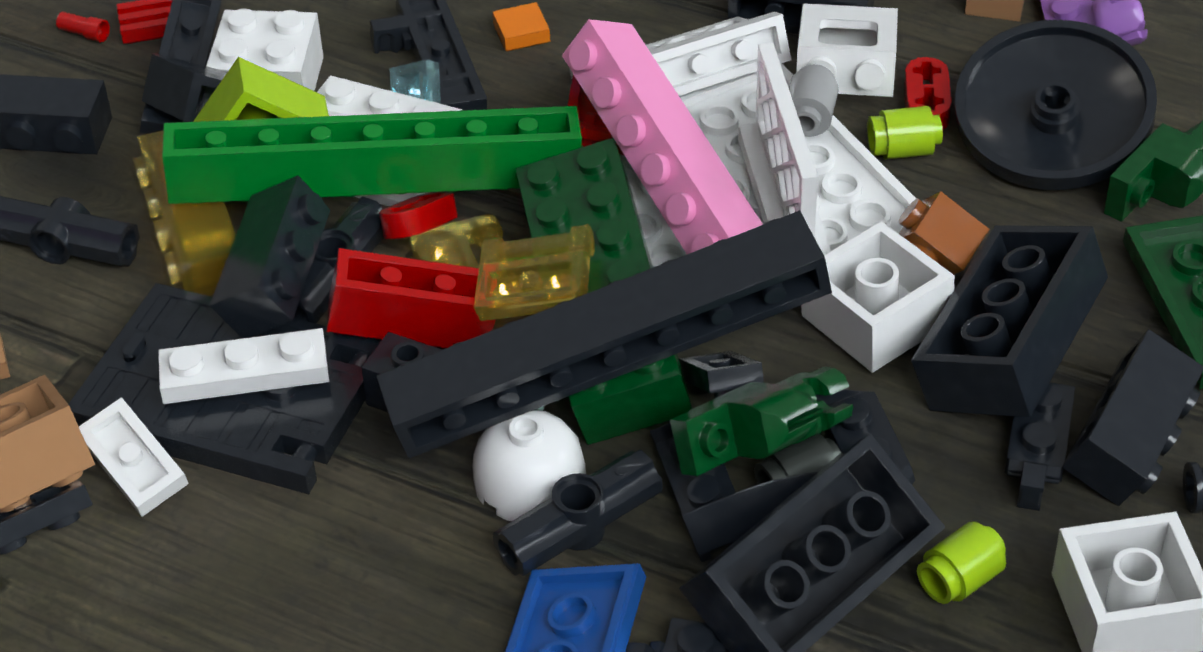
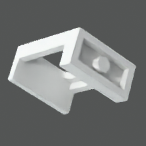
(852, 44)

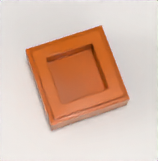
(521, 26)

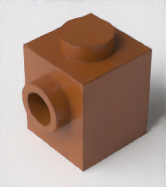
(942, 231)

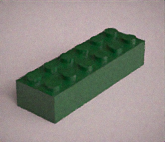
(595, 190)

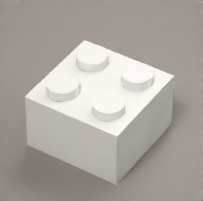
(274, 40)
(880, 296)
(1131, 585)

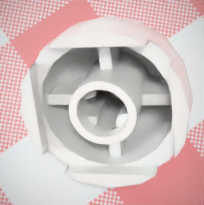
(523, 460)

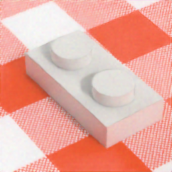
(132, 457)

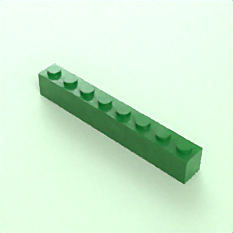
(363, 152)

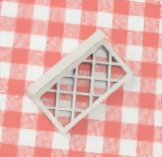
(718, 51)
(778, 151)

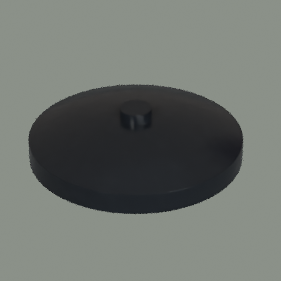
(1055, 104)

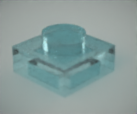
(417, 80)

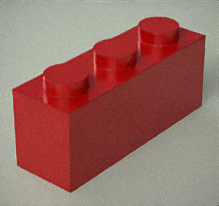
(404, 297)

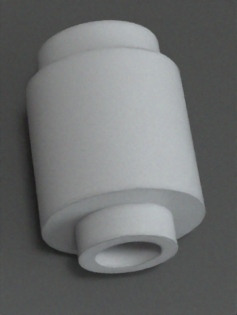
(814, 98)

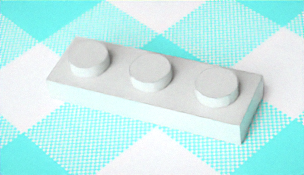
(243, 366)

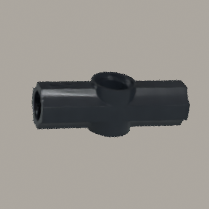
(67, 230)
(355, 230)
(577, 512)

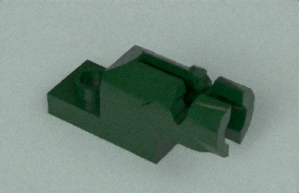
(1163, 168)
(758, 420)

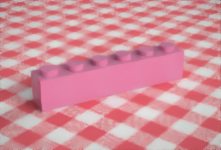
(658, 135)

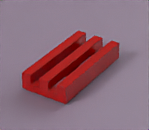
(143, 19)

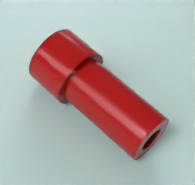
(91, 28)

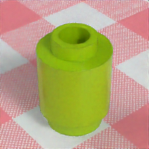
(904, 132)
(962, 563)

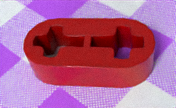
(934, 94)
(418, 214)

